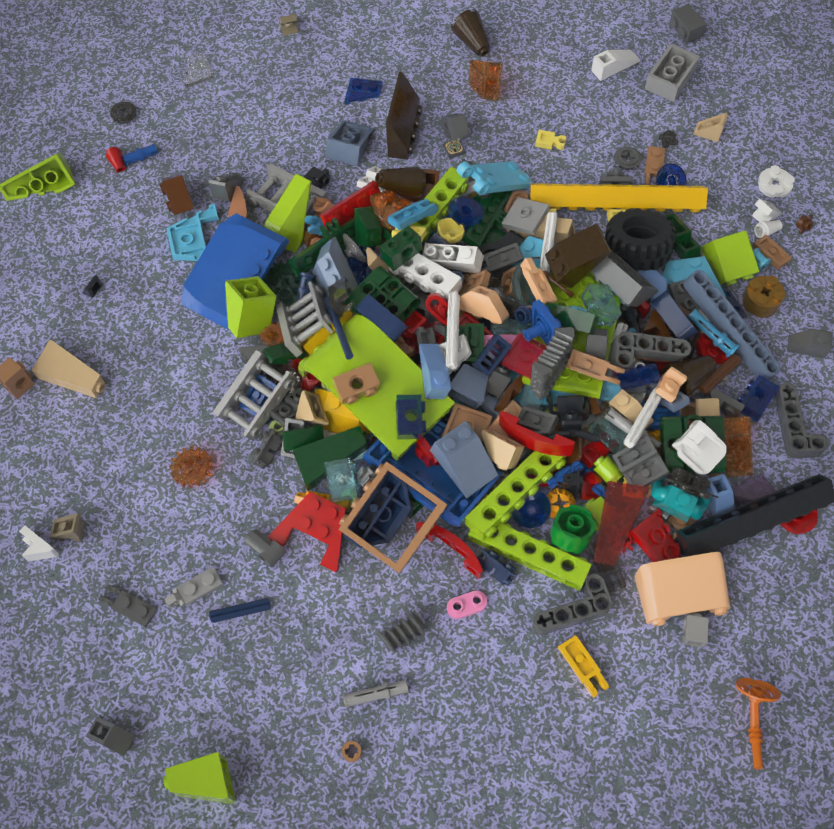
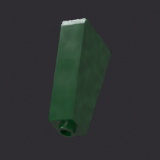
(338, 446)

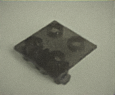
(690, 482)

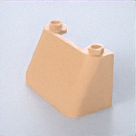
(682, 587)

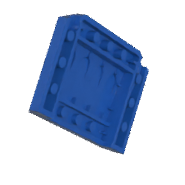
(234, 252)
(432, 479)

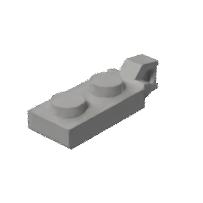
(194, 588)

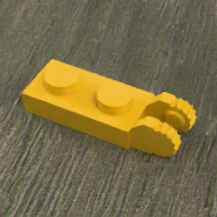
(582, 664)

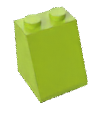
(731, 258)
(249, 306)
(201, 779)

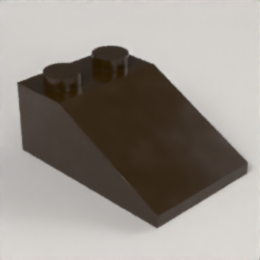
(577, 255)

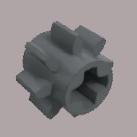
(365, 474)

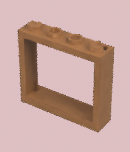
(359, 503)

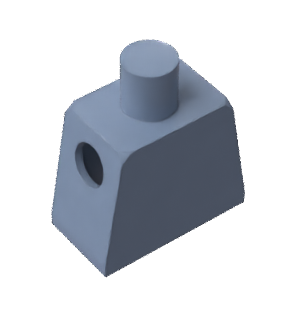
(468, 386)

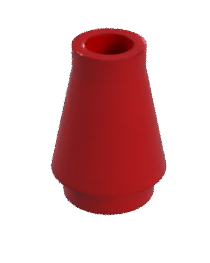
(115, 157)

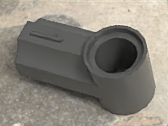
(267, 549)

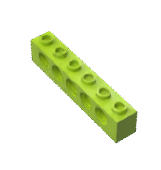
(447, 189)
(504, 491)
(535, 561)

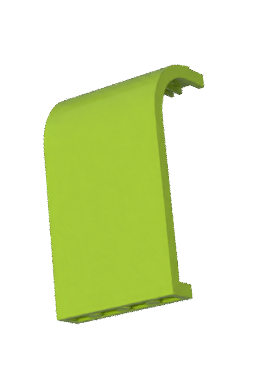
(395, 374)

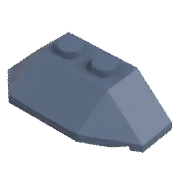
(332, 266)

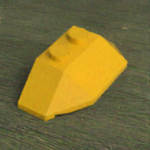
(338, 415)

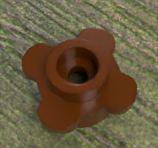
(805, 223)

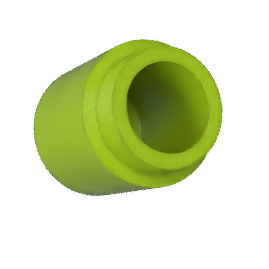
(607, 469)

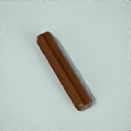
(726, 368)

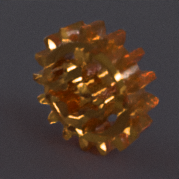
(194, 473)

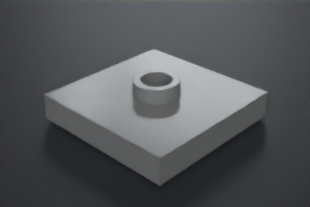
(525, 216)

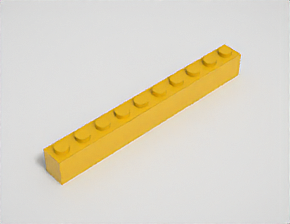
(620, 196)

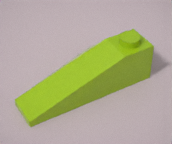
(49, 175)
(290, 212)

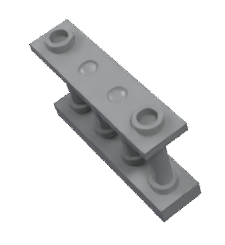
(283, 177)
(288, 320)
(240, 386)

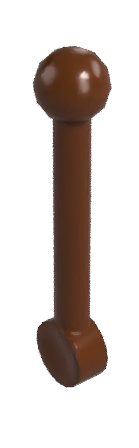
(569, 293)

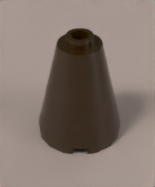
(471, 32)
(403, 181)
(695, 369)

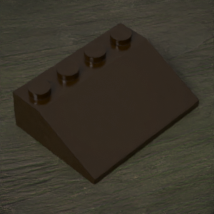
(402, 119)

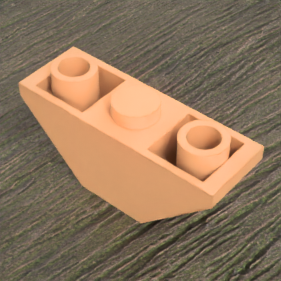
(484, 303)

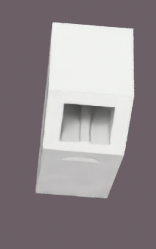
(612, 62)
(455, 256)

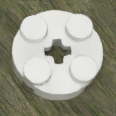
(775, 174)

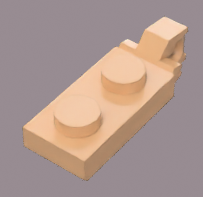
(538, 282)

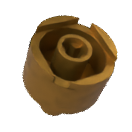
(763, 296)

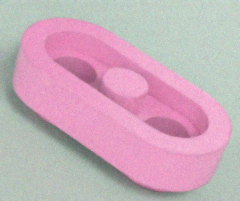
(467, 605)

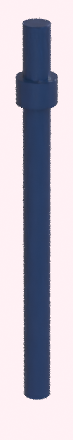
(339, 330)

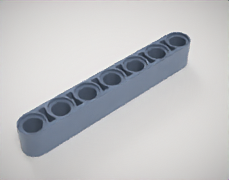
(728, 320)

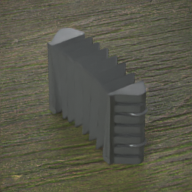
(552, 362)

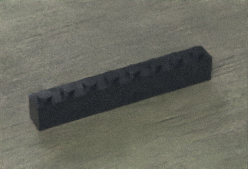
(756, 516)

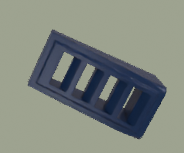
(505, 347)

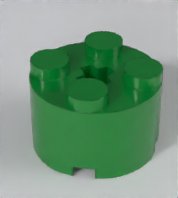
(572, 529)

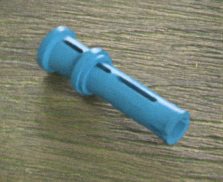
(718, 341)

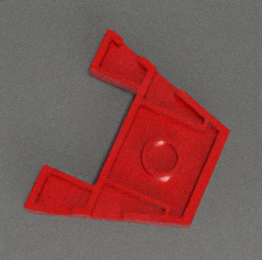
(318, 519)

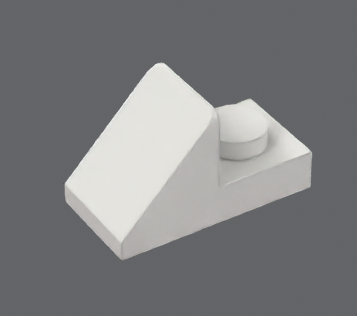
(766, 211)
(38, 547)

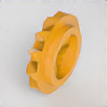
(564, 495)

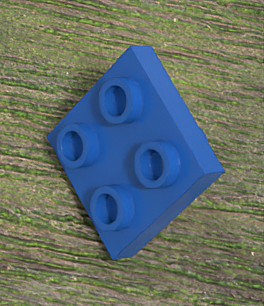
(542, 323)

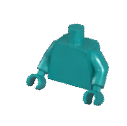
(678, 502)

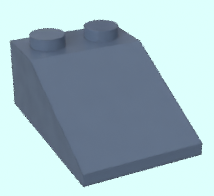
(348, 142)
(464, 459)

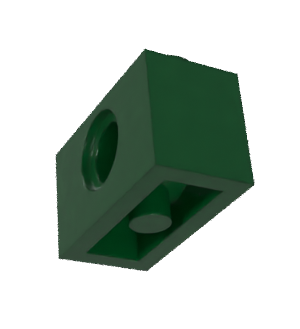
(401, 248)

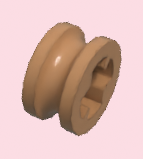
(346, 746)

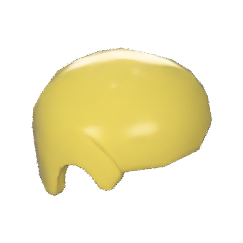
(450, 230)

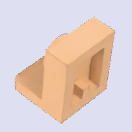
(670, 383)

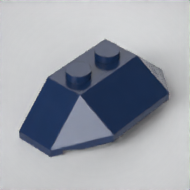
(382, 512)

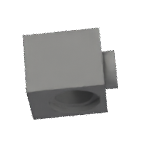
(695, 630)

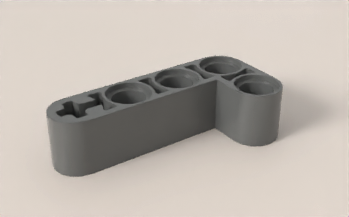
(651, 349)
(795, 420)
(569, 609)

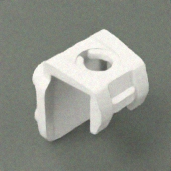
(700, 448)

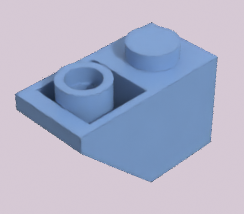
(720, 487)

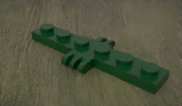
(492, 215)
(307, 258)

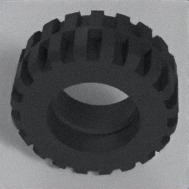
(641, 238)

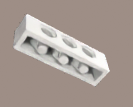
(433, 273)

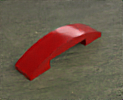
(558, 446)
(470, 563)

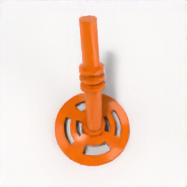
(756, 696)

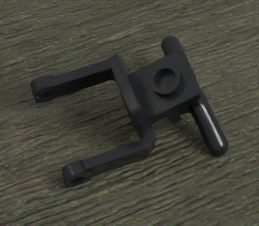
(570, 416)

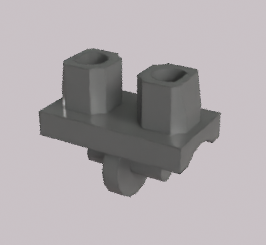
(615, 177)
(681, 296)

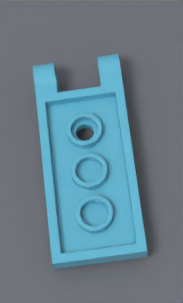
(495, 176)

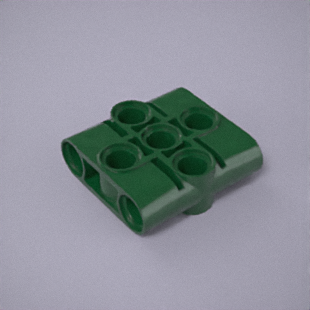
(382, 288)
(675, 426)

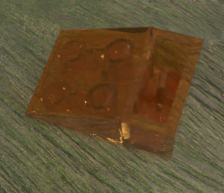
(738, 446)

